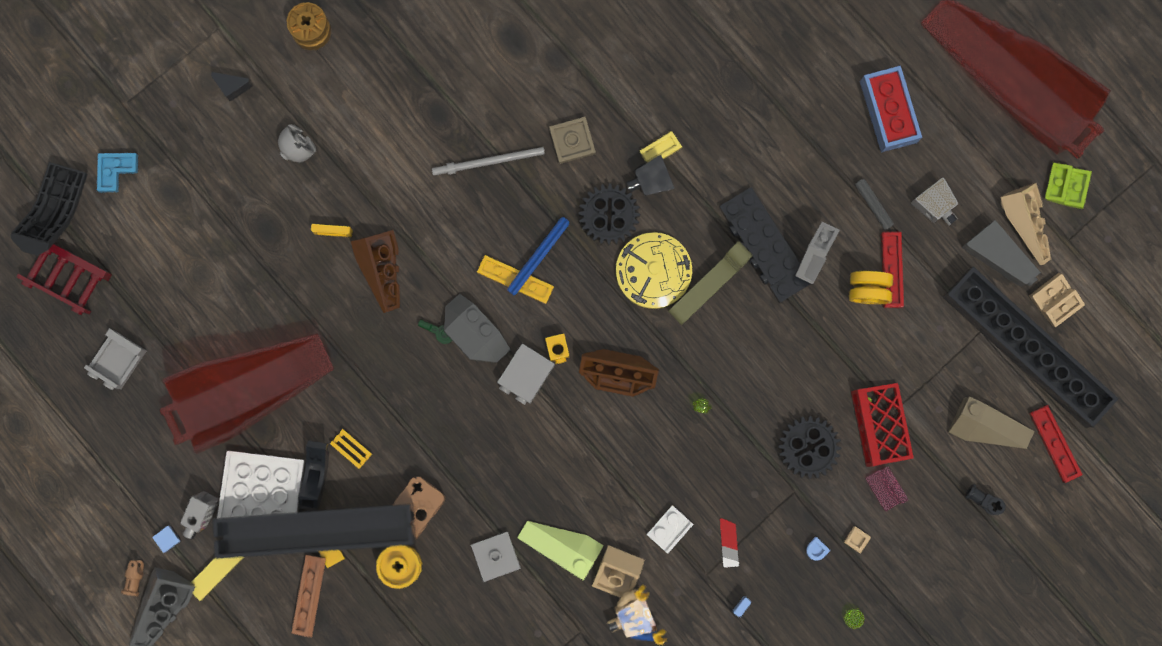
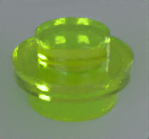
(701, 405)
(854, 618)

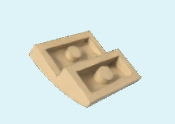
(1057, 300)

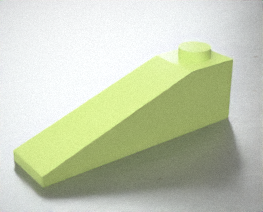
(568, 549)

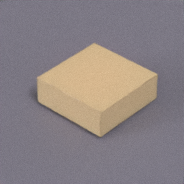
(857, 539)

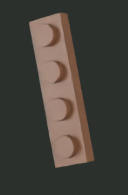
(308, 595)

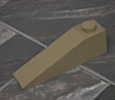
(986, 425)

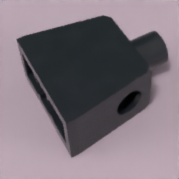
(651, 177)

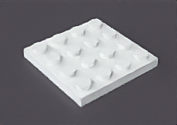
(259, 485)

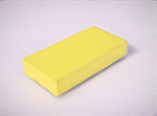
(665, 146)

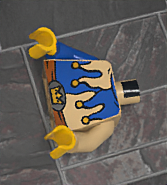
(636, 617)

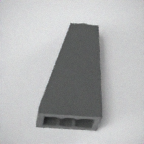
(1002, 254)

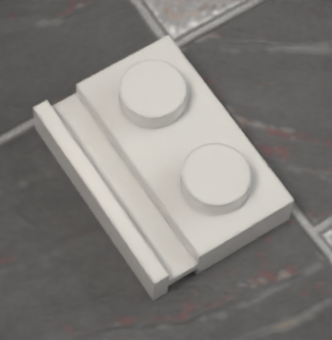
(669, 529)

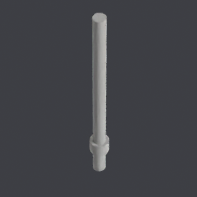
(451, 168)

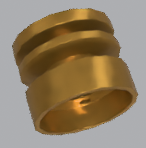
(311, 36)

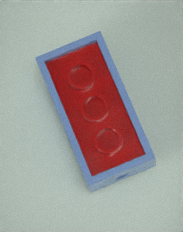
(890, 109)

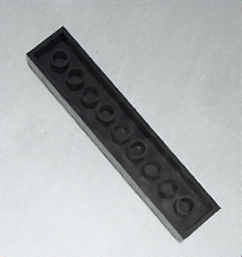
(1030, 348)

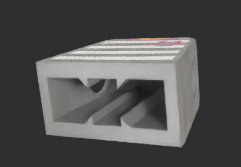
(199, 513)

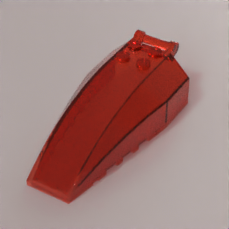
(237, 391)

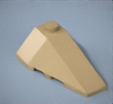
(1024, 213)

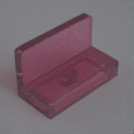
(886, 488)

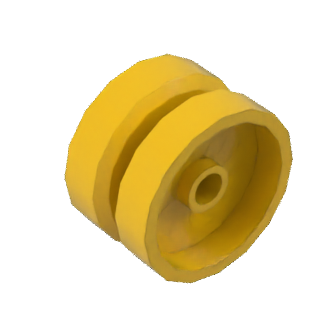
(871, 287)
(388, 570)

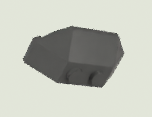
(473, 331)

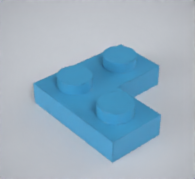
(110, 167)

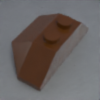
(618, 372)

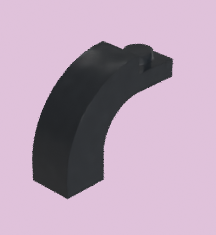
(315, 476)

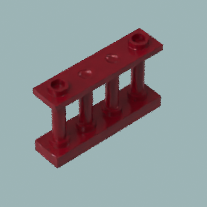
(80, 266)

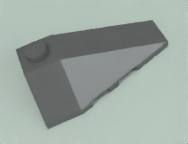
(161, 603)

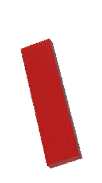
(892, 264)
(1055, 444)

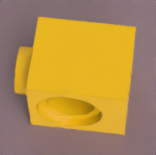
(557, 340)

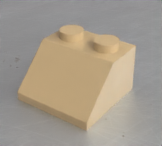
(618, 572)

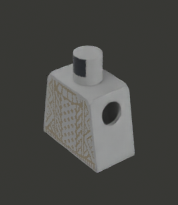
(937, 202)

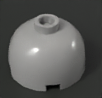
(294, 145)

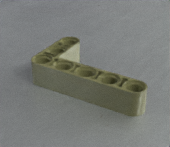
(711, 283)

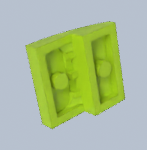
(1068, 185)

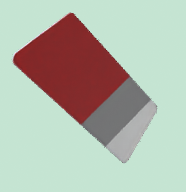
(729, 543)

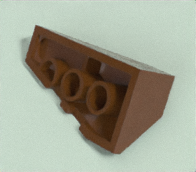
(378, 264)

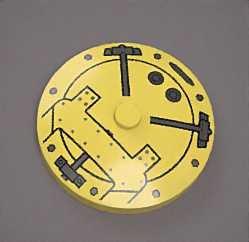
(653, 270)

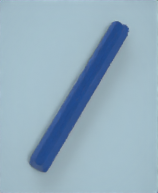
(538, 256)

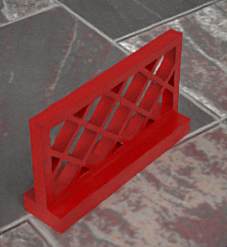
(867, 429)

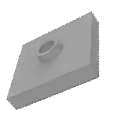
(495, 556)

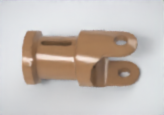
(133, 577)

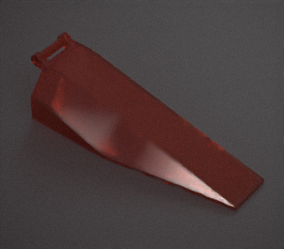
(1023, 76)

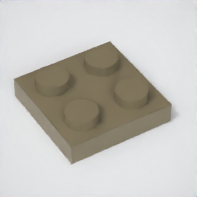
(572, 140)

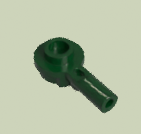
(441, 336)

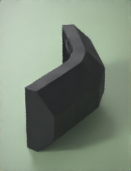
(51, 211)

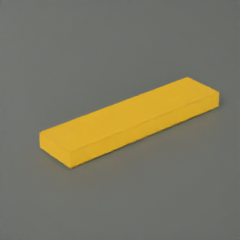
(505, 275)

